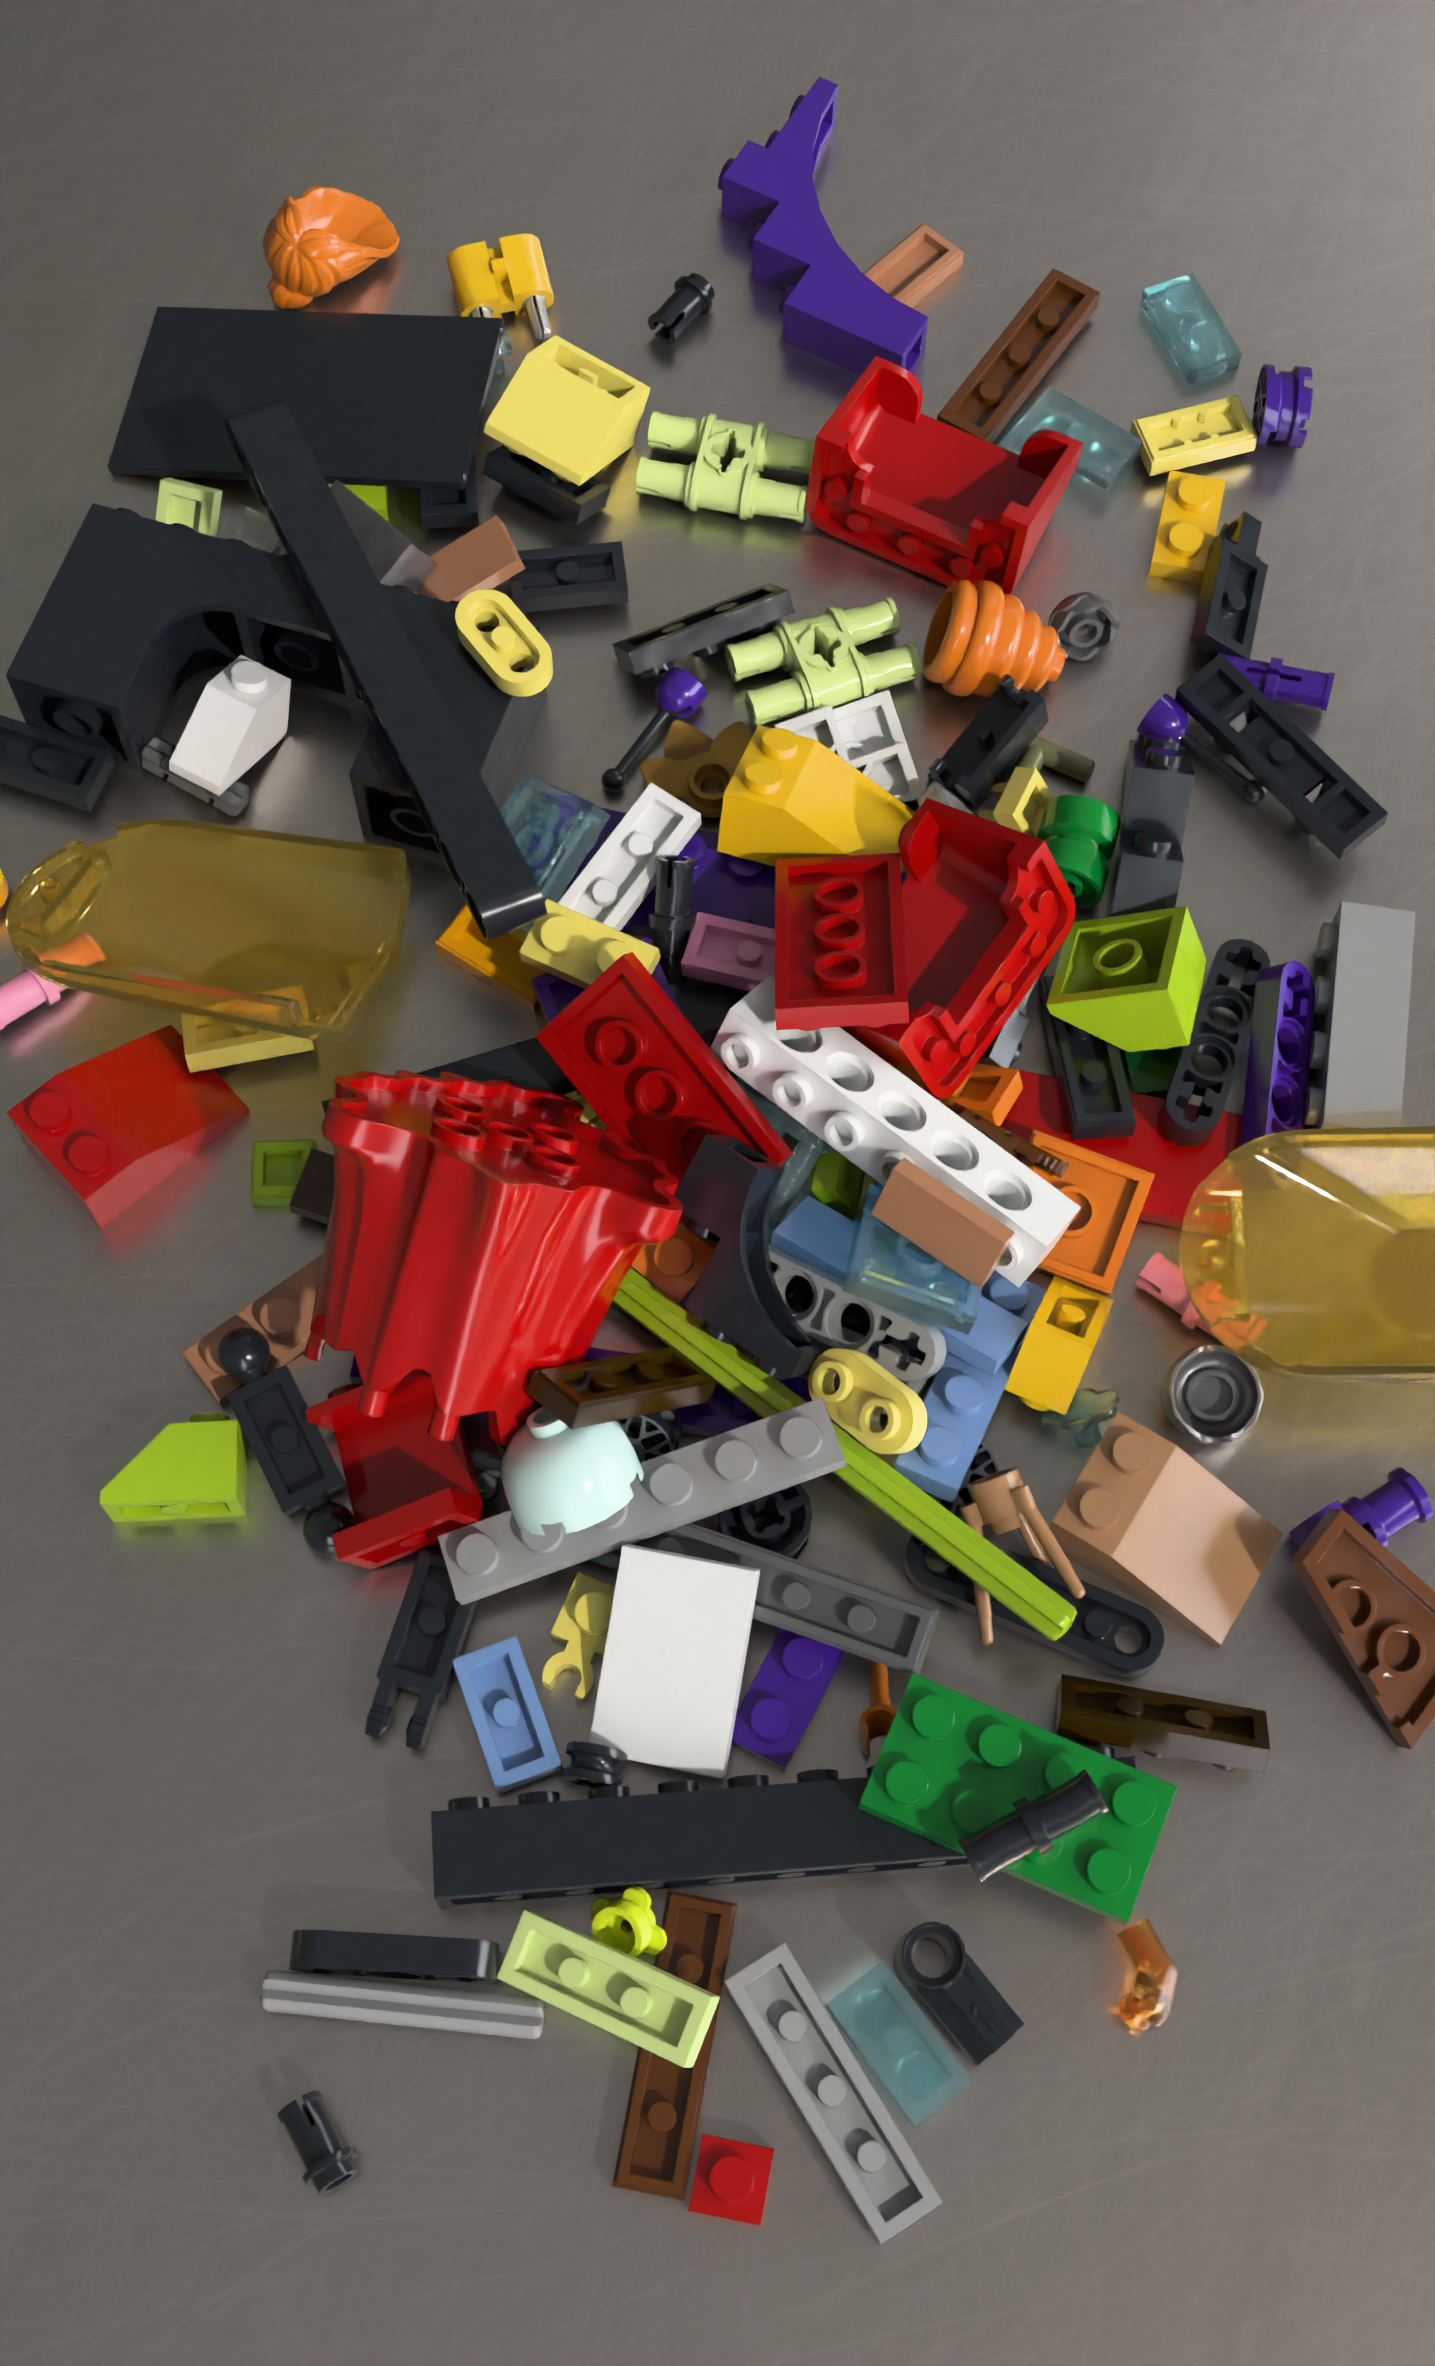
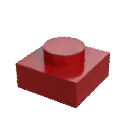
(731, 2180)

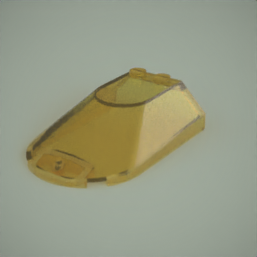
(219, 924)
(1320, 1254)

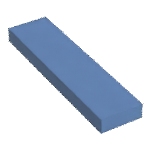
(825, 1241)

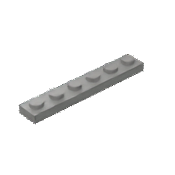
(673, 1493)

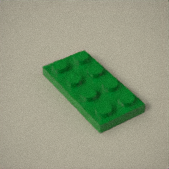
(964, 1763)

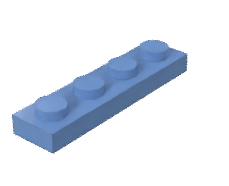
(964, 1403)

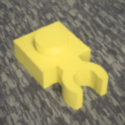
(584, 1630)

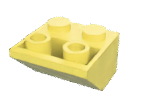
(568, 411)

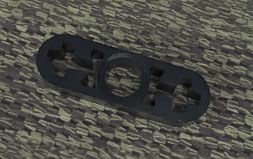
(394, 1956)

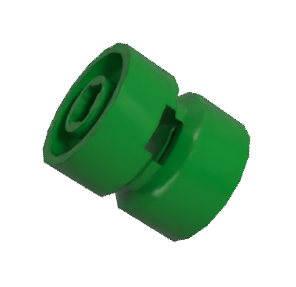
(1081, 840)

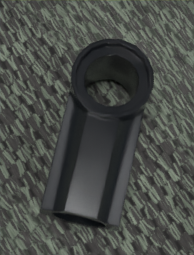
(960, 1996)

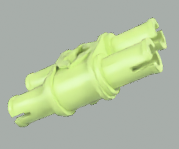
(716, 445)
(823, 661)

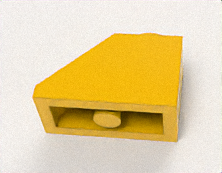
(1058, 1346)

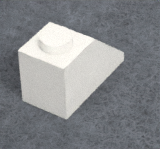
(233, 725)

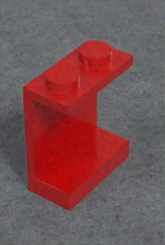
(397, 1475)

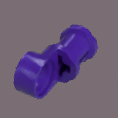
(1381, 1511)

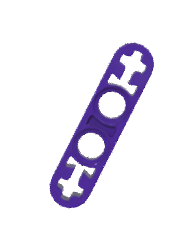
(1282, 1010)

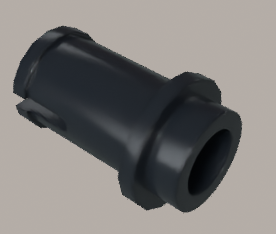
(691, 298)
(319, 2145)

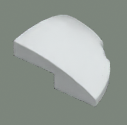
(868, 739)

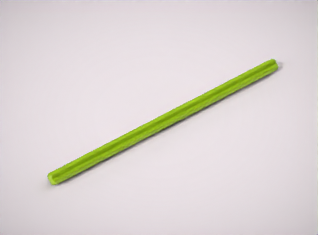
(864, 1471)

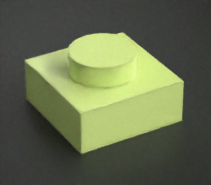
(189, 505)

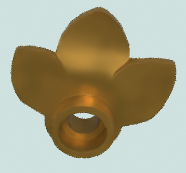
(697, 763)

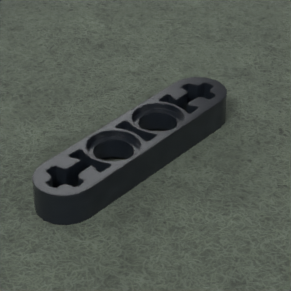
(1216, 1041)

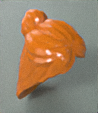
(323, 242)

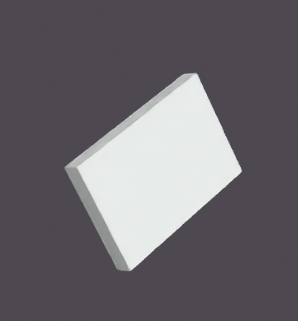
(674, 1659)

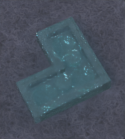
(1105, 449)

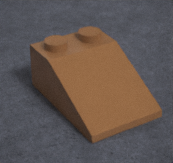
(1164, 1530)

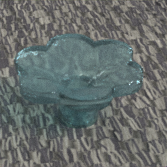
(1083, 1415)

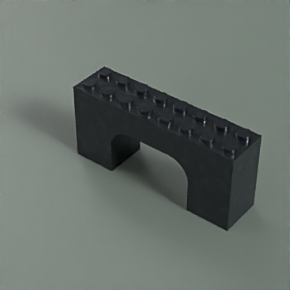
(161, 606)

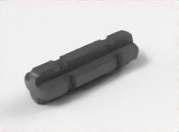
(156, 760)

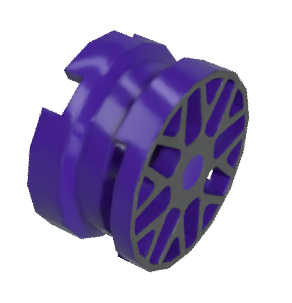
(1282, 405)

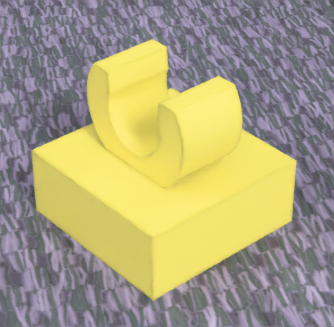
(1020, 801)

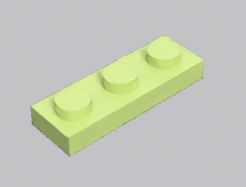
(608, 1988)

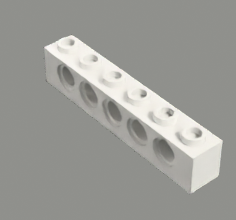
(883, 1116)

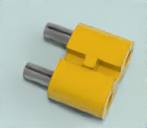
(503, 280)

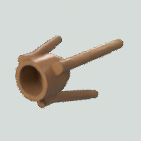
(1006, 1505)

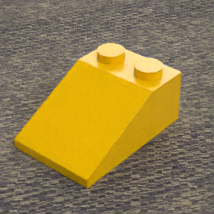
(804, 802)

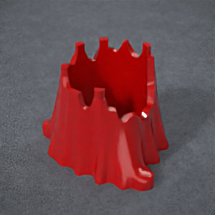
(475, 1238)

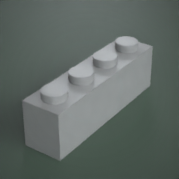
(1362, 1018)

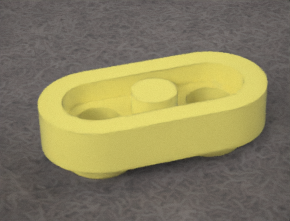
(507, 647)
(862, 1397)

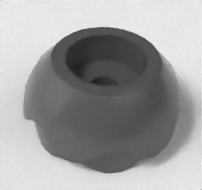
(1084, 624)

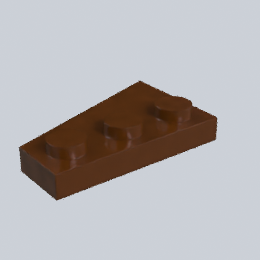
(1378, 1618)

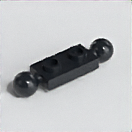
(283, 1441)

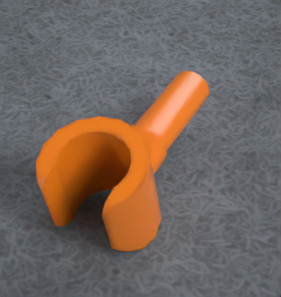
(880, 1715)

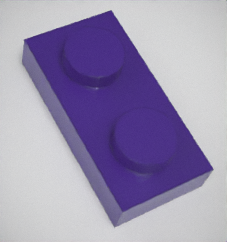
(785, 1697)

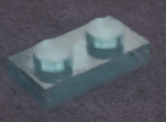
(1190, 328)
(898, 2043)

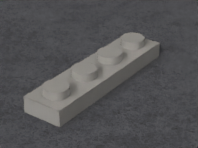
(833, 2094)

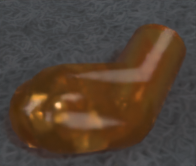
(1155, 1979)

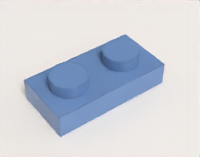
(507, 1715)

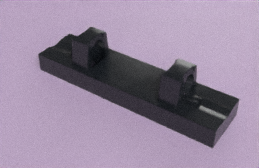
(1280, 756)

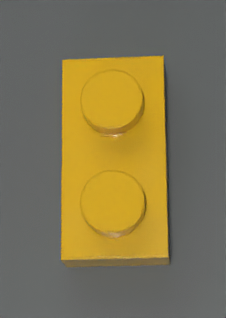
(1186, 526)

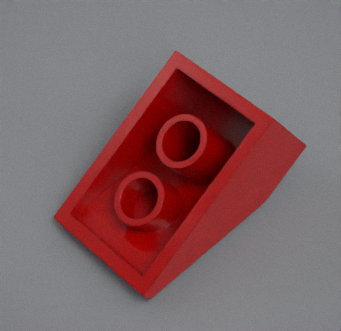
(125, 1121)

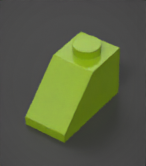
(184, 1474)

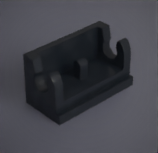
(991, 743)

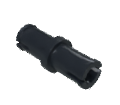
(672, 913)
(1033, 1825)

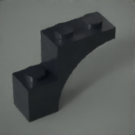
(1152, 826)
(730, 1202)

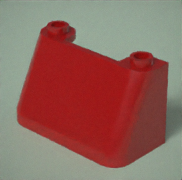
(929, 489)
(978, 932)

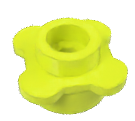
(611, 1928)

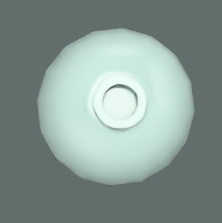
(567, 1473)

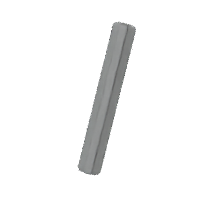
(403, 2004)

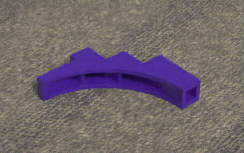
(825, 298)

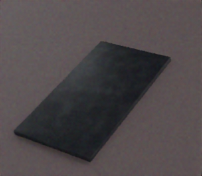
(369, 392)

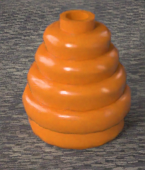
(988, 634)

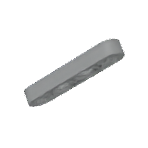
(825, 1313)

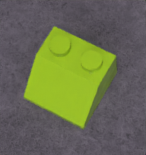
(1131, 979)

